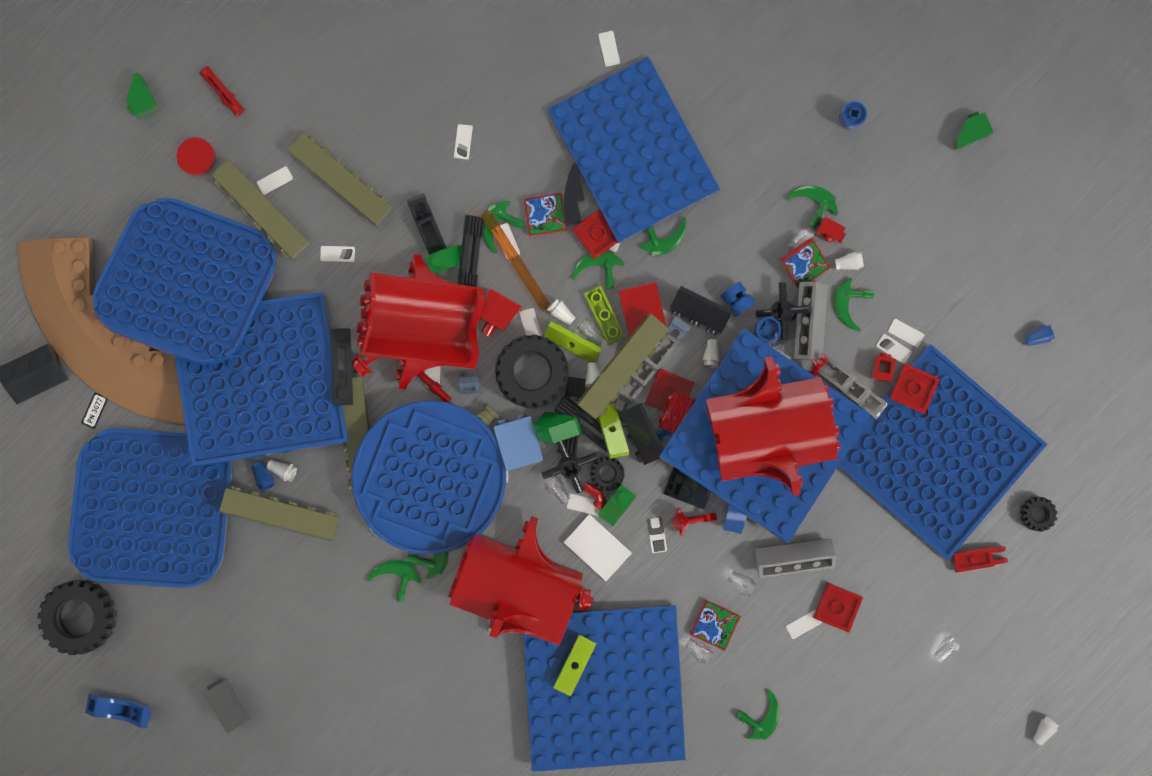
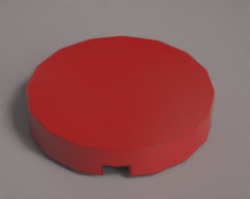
(195, 156)

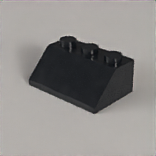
(700, 311)
(32, 374)
(641, 434)

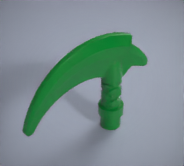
(821, 196)
(499, 213)
(663, 246)
(607, 260)
(841, 301)
(435, 565)
(401, 569)
(767, 725)

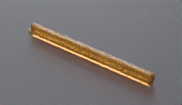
(515, 260)

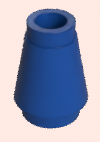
(1040, 336)
(262, 476)

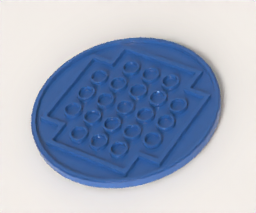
(428, 477)

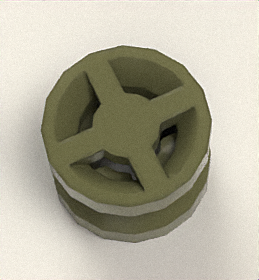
(487, 414)

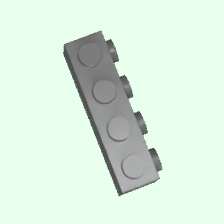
(811, 326)
(795, 558)

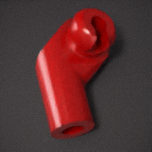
(596, 493)

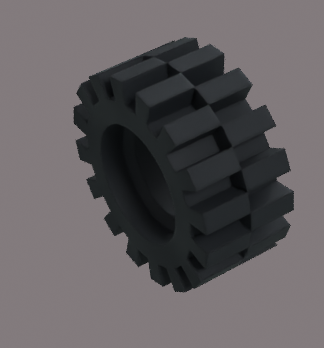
(607, 485)
(1049, 509)

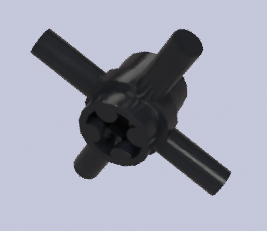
(783, 317)
(566, 459)

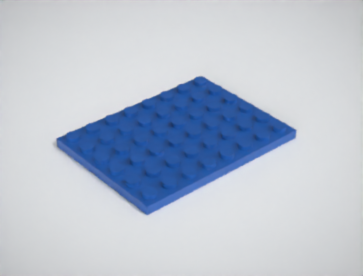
(633, 149)

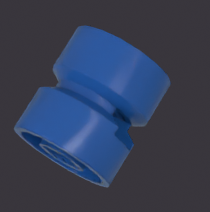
(852, 115)
(744, 302)
(767, 329)

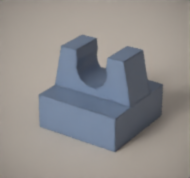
(679, 325)
(469, 384)

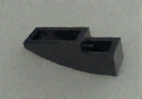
(573, 197)
(426, 223)

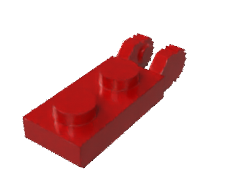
(977, 559)

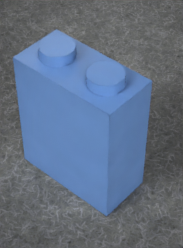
(518, 442)

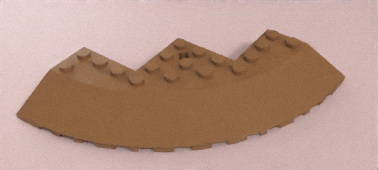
(60, 291)

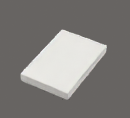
(597, 547)

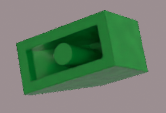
(140, 98)
(973, 130)
(444, 260)
(556, 427)
(617, 505)

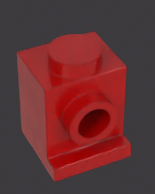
(831, 231)
(887, 374)

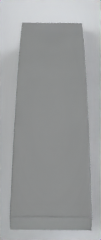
(650, 366)
(852, 388)

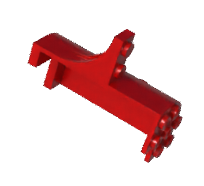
(419, 321)
(773, 428)
(516, 587)

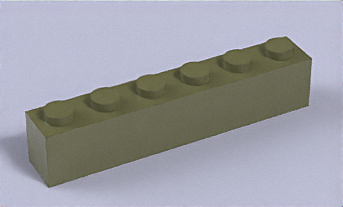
(340, 179)
(261, 209)
(623, 365)
(355, 422)
(279, 514)

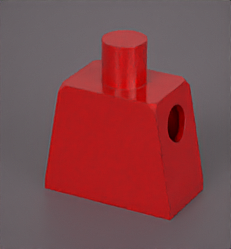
(498, 312)

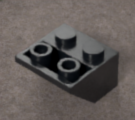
(686, 490)

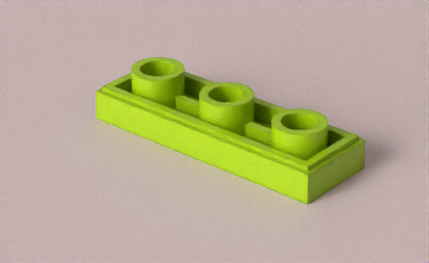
(609, 326)
(572, 342)
(613, 433)
(570, 676)

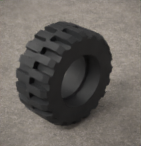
(531, 345)
(52, 622)

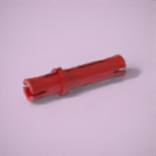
(227, 97)

